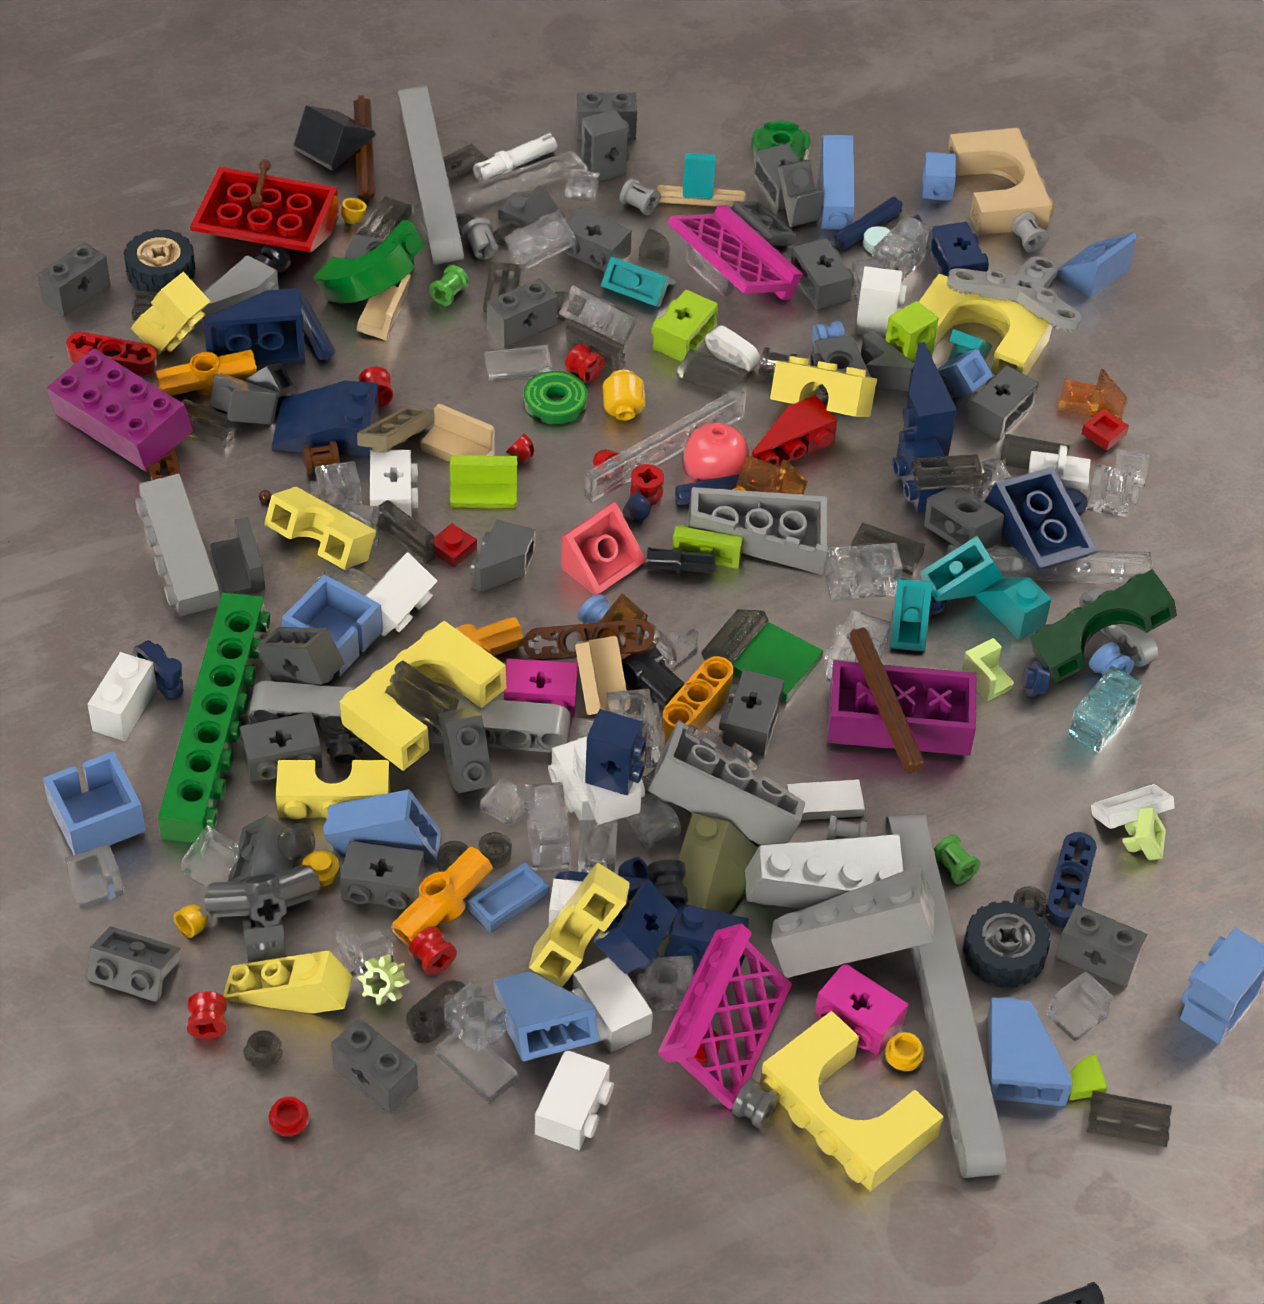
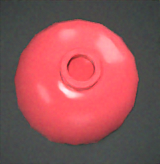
(714, 452)

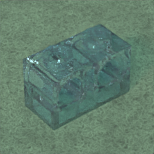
(1105, 708)

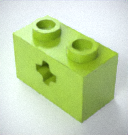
(684, 325)

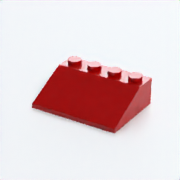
(291, 215)

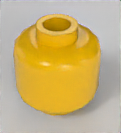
(623, 395)

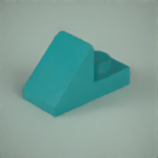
(699, 175)
(965, 342)
(910, 614)

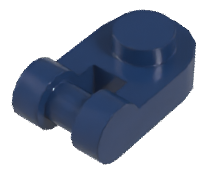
(166, 669)

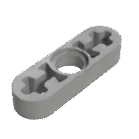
(1130, 639)

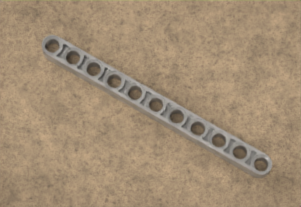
(951, 1018)

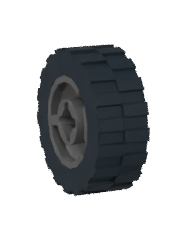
(1019, 957)

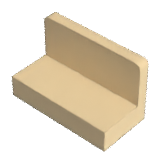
(383, 310)
(458, 435)
(599, 671)

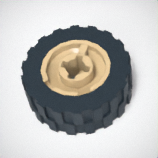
(158, 258)

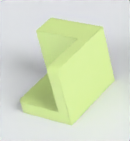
(990, 678)

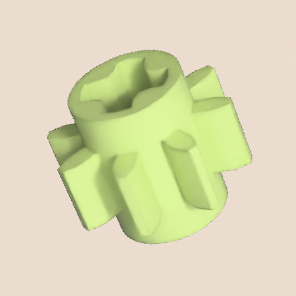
(375, 979)

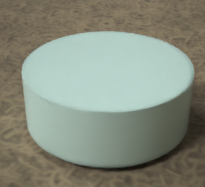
(873, 236)

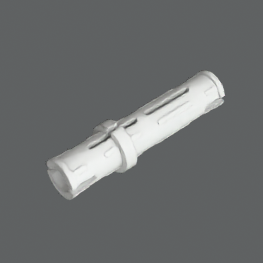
(506, 161)

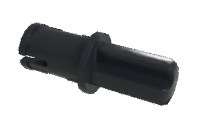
(680, 560)

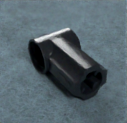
(651, 673)

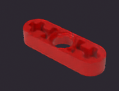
(134, 356)

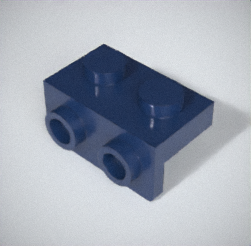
(694, 929)

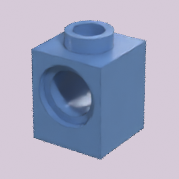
(938, 176)
(966, 372)

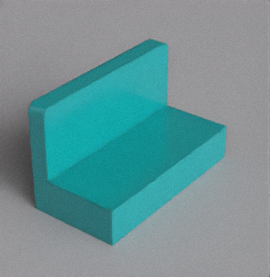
(636, 281)

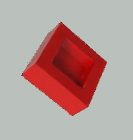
(1105, 429)
(454, 545)

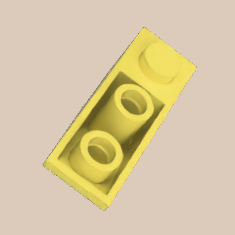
(291, 983)

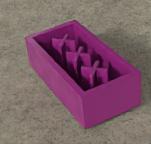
(119, 409)
(934, 701)

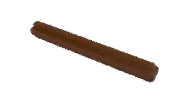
(364, 156)
(886, 700)

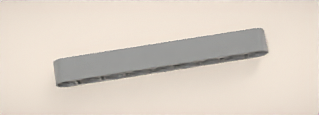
(430, 175)
(505, 722)

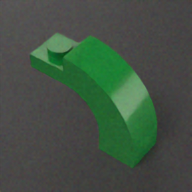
(374, 272)

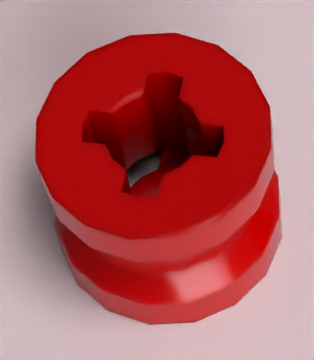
(584, 363)
(383, 378)
(648, 481)
(432, 950)
(206, 1015)

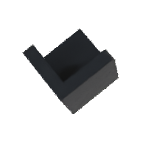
(273, 378)

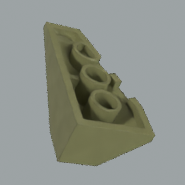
(714, 865)

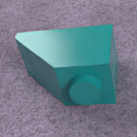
(962, 572)
(1017, 604)

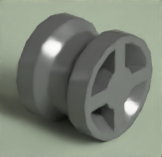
(755, 1103)

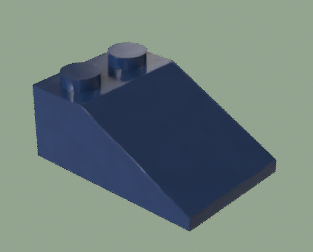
(264, 323)
(929, 404)
(328, 415)
(1041, 519)

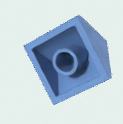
(1099, 264)

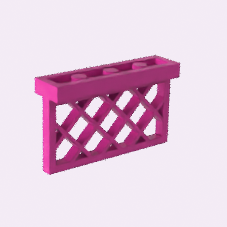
(738, 252)
(708, 996)

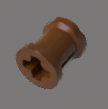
(320, 456)

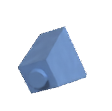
(837, 181)
(383, 820)
(544, 1016)
(1022, 1056)

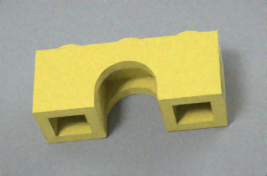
(172, 316)
(848, 391)
(300, 514)
(305, 796)
(588, 909)

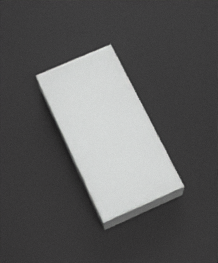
(829, 798)
(1126, 806)

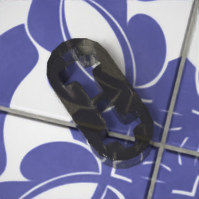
(431, 1008)

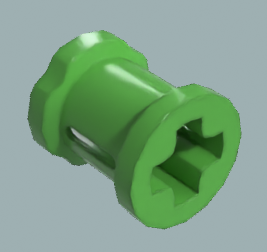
(448, 286)
(956, 859)

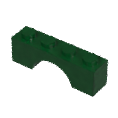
(1138, 603)

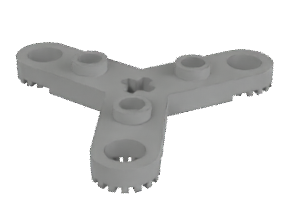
(1026, 287)

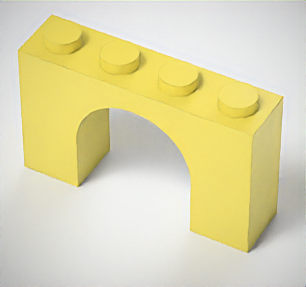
(1021, 330)
(444, 658)
(865, 1148)

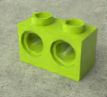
(912, 326)

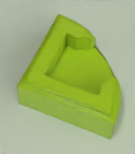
(1087, 1078)

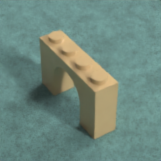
(1006, 155)

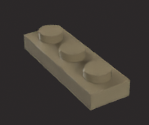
(395, 428)

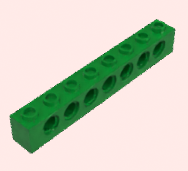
(214, 718)

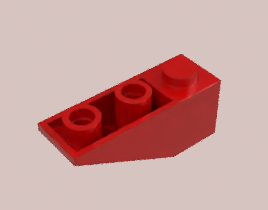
(797, 432)

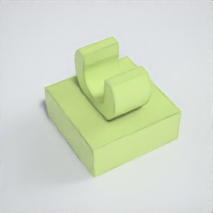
(1147, 834)

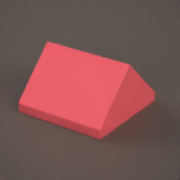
(600, 550)

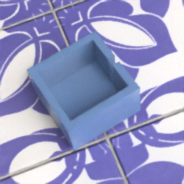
(346, 613)
(100, 815)
(1224, 985)

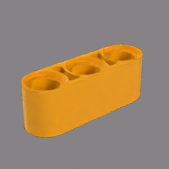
(700, 696)

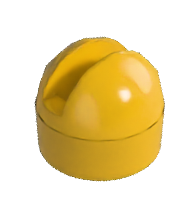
(353, 210)
(190, 920)

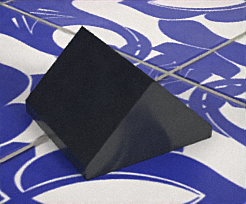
(330, 136)

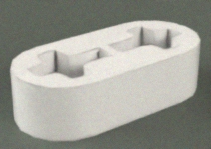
(732, 348)

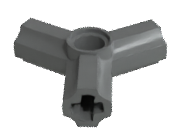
(263, 895)

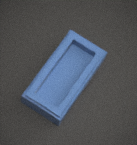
(507, 897)

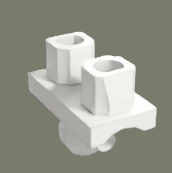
(1070, 469)

